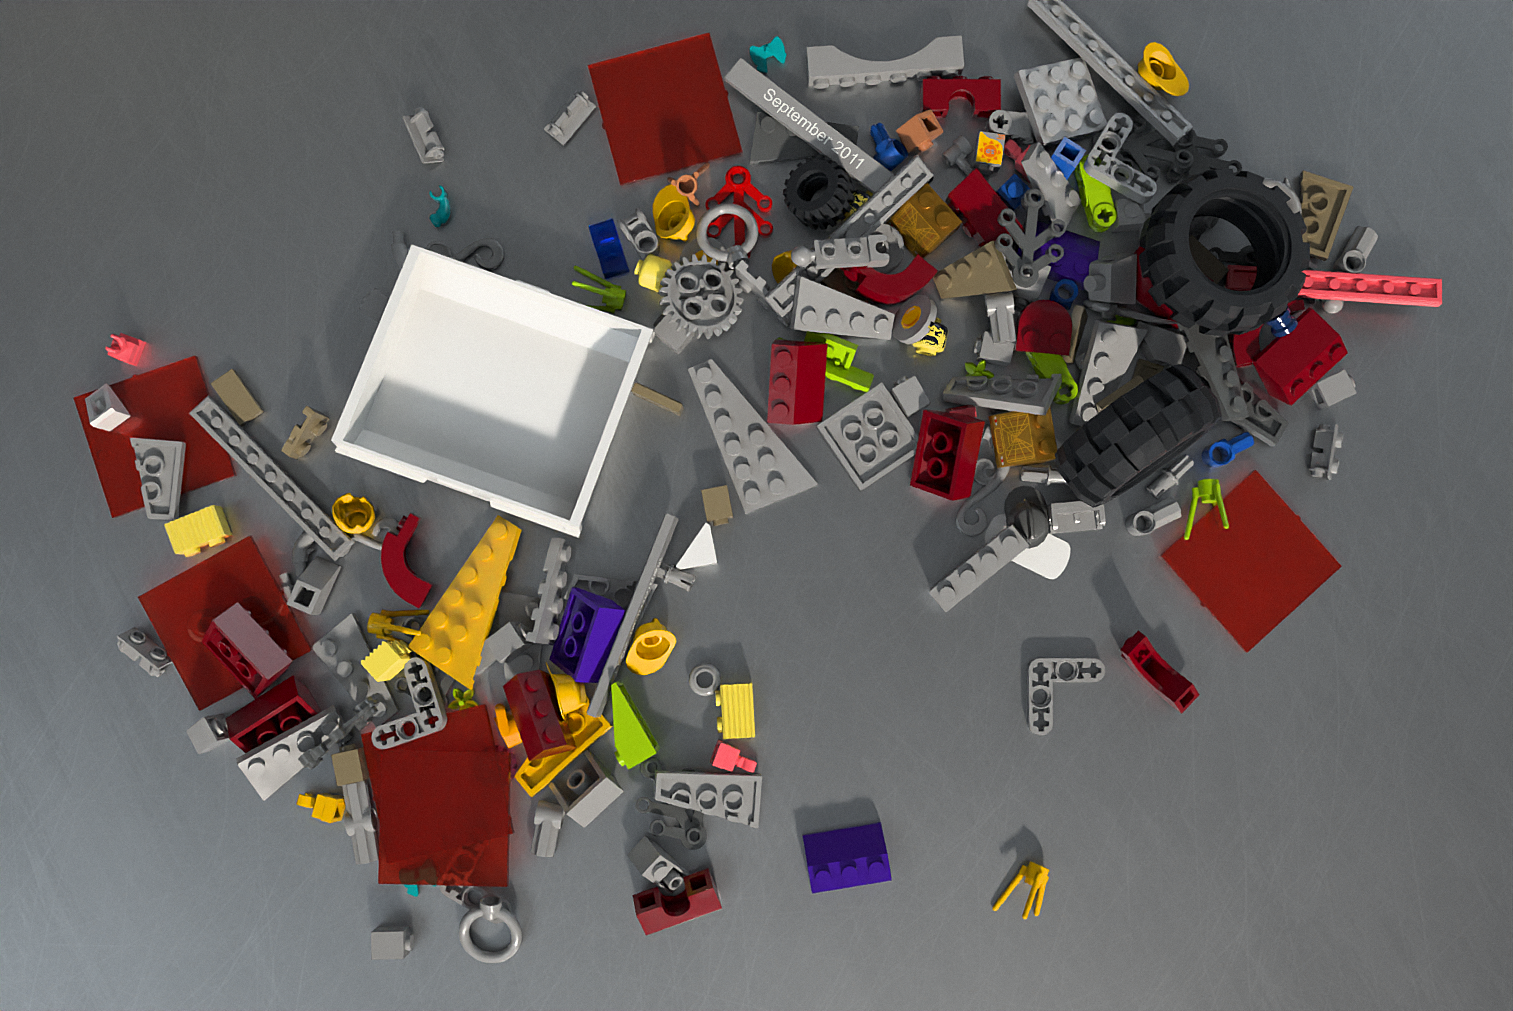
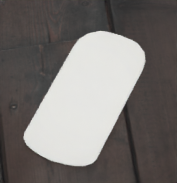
(1046, 559)

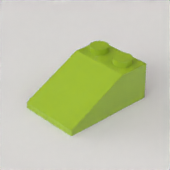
(631, 733)

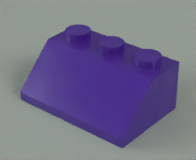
(1078, 254)
(586, 635)
(846, 857)

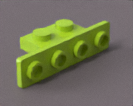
(839, 360)

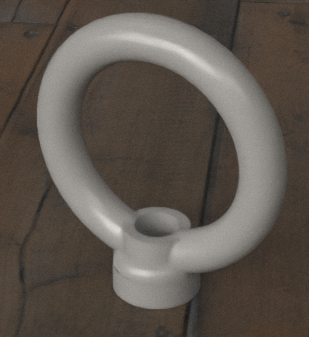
(734, 253)
(490, 908)

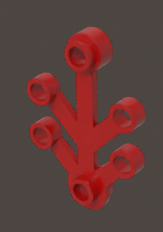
(738, 194)

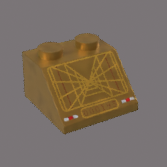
(924, 222)
(1022, 438)

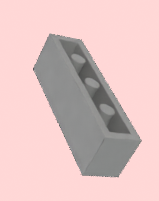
(979, 567)

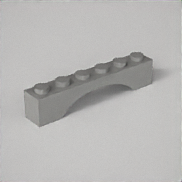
(831, 66)

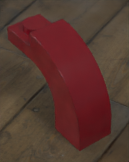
(891, 287)
(1246, 346)
(395, 567)
(1157, 673)

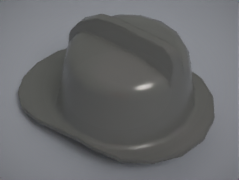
(1028, 512)

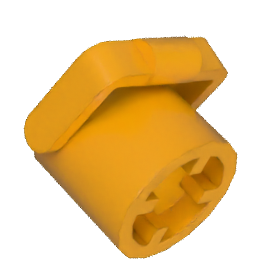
(507, 726)

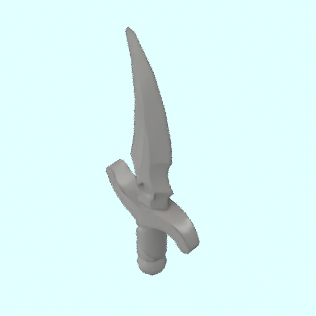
(1119, 309)

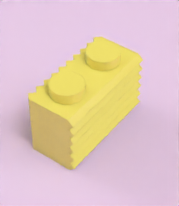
(198, 530)
(387, 660)
(737, 710)

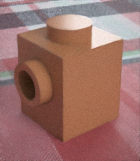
(920, 131)

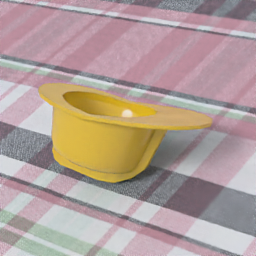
(1162, 71)
(672, 214)
(650, 648)
(570, 694)

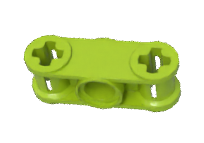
(1095, 198)
(1049, 364)

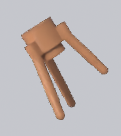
(688, 184)

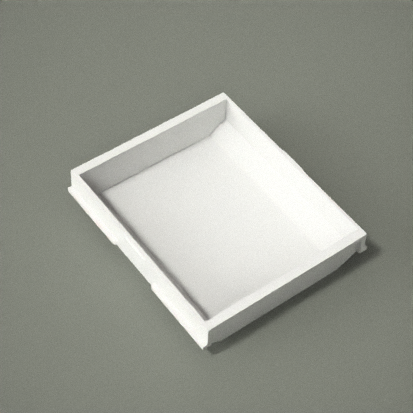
(492, 389)

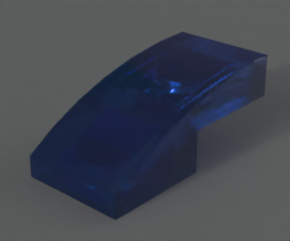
(608, 248)

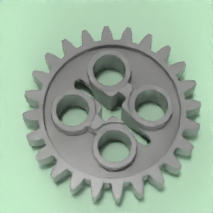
(706, 318)

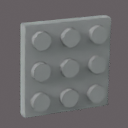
(1060, 101)
(870, 436)

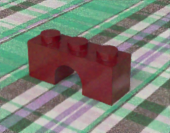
(981, 94)
(661, 911)

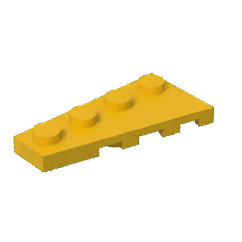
(585, 730)

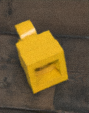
(325, 806)

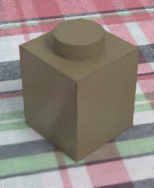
(717, 505)
(350, 765)

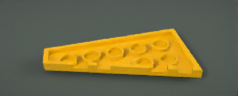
(465, 613)

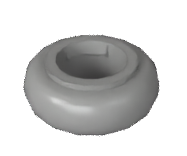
(703, 667)

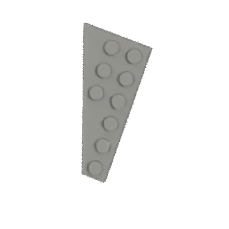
(754, 455)

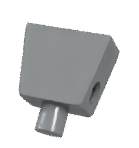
(1113, 279)

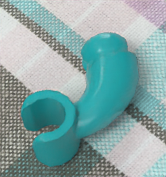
(443, 212)

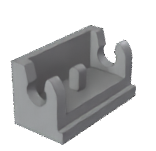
(1074, 517)

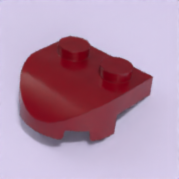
(1044, 328)

